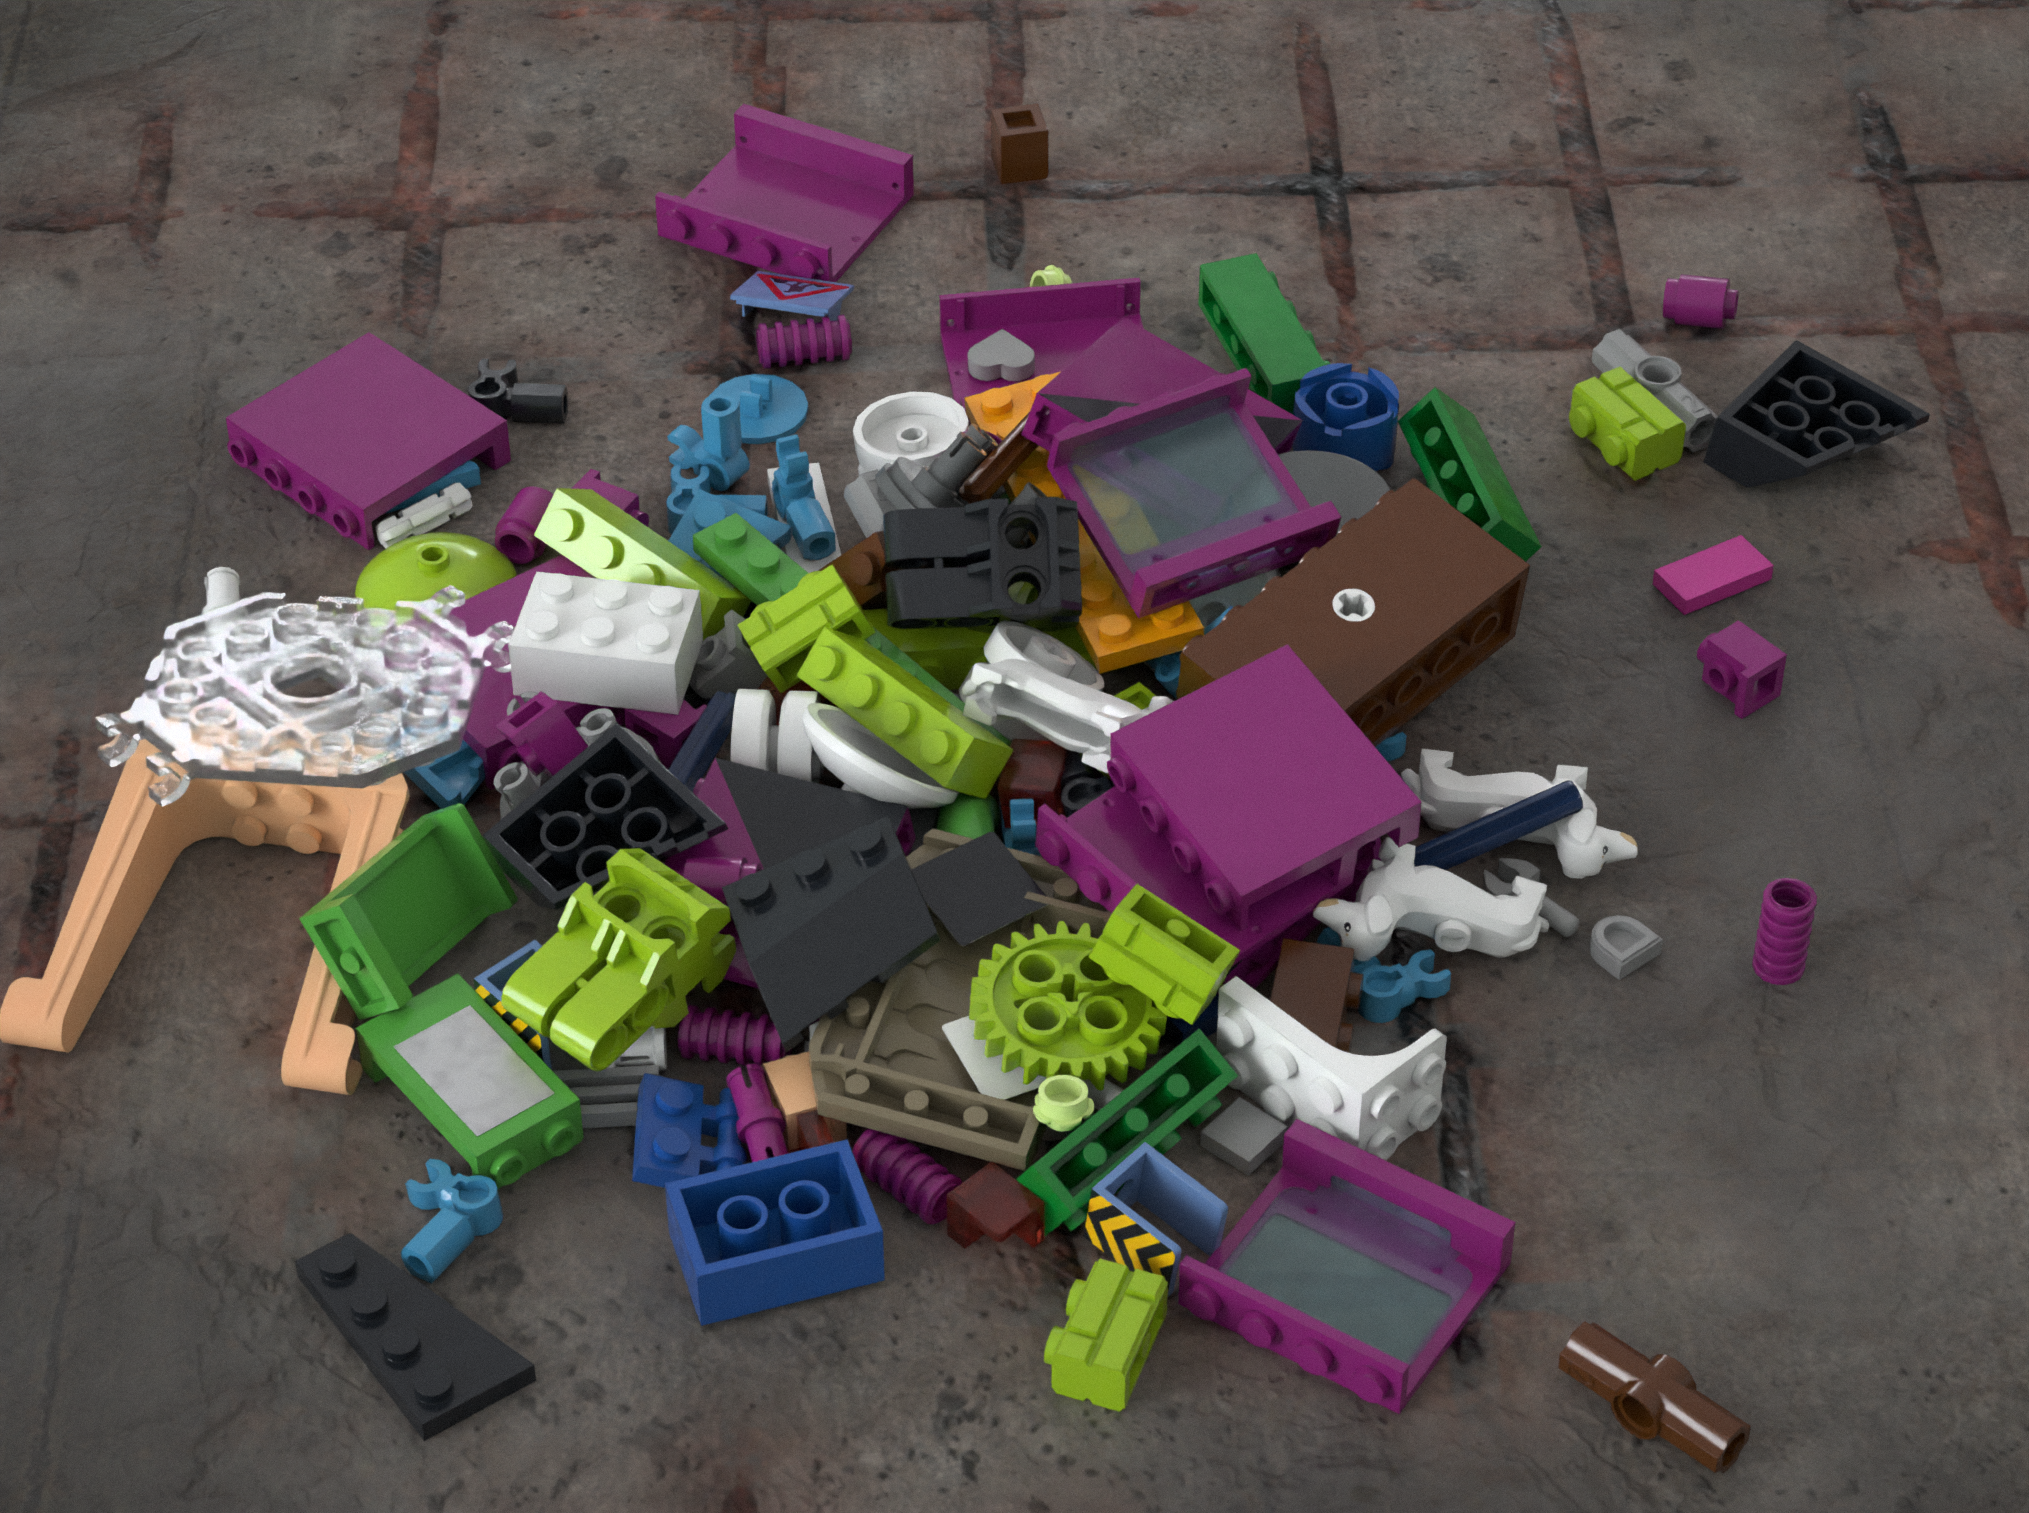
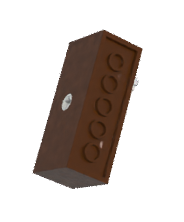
(1379, 611)

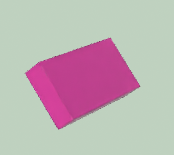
(1712, 574)

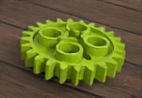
(1060, 1010)

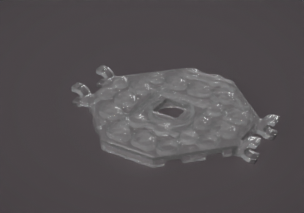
(220, 712)

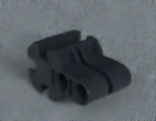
(963, 565)

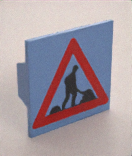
(791, 294)

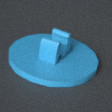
(768, 406)

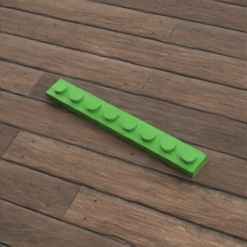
(768, 573)

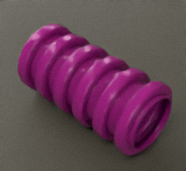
(804, 341)
(1784, 931)
(729, 1037)
(905, 1173)

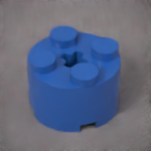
(1348, 414)

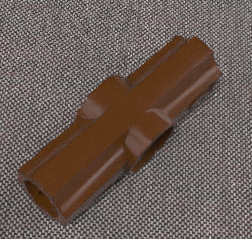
(1654, 1397)

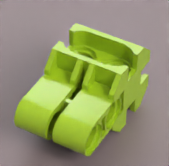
(622, 960)

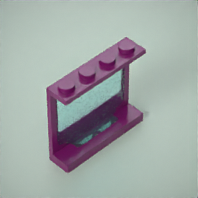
(1186, 494)
(1351, 1268)

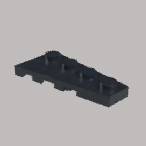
(412, 1340)

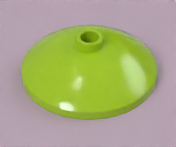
(428, 563)

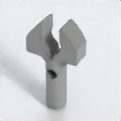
(1557, 916)

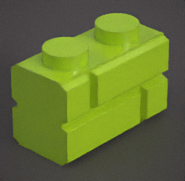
(1626, 423)
(787, 628)
(1163, 954)
(1107, 1334)

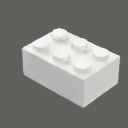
(606, 642)

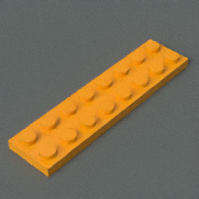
(1107, 619)

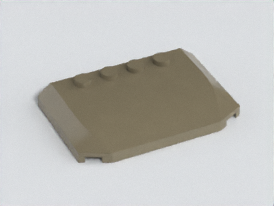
(890, 1060)

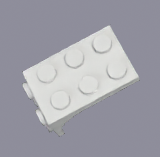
(1301, 1077)

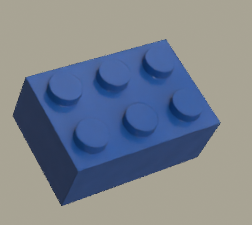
(775, 1232)

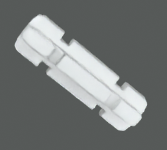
(425, 515)

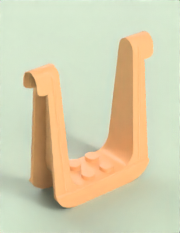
(133, 860)

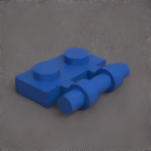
(671, 1128)

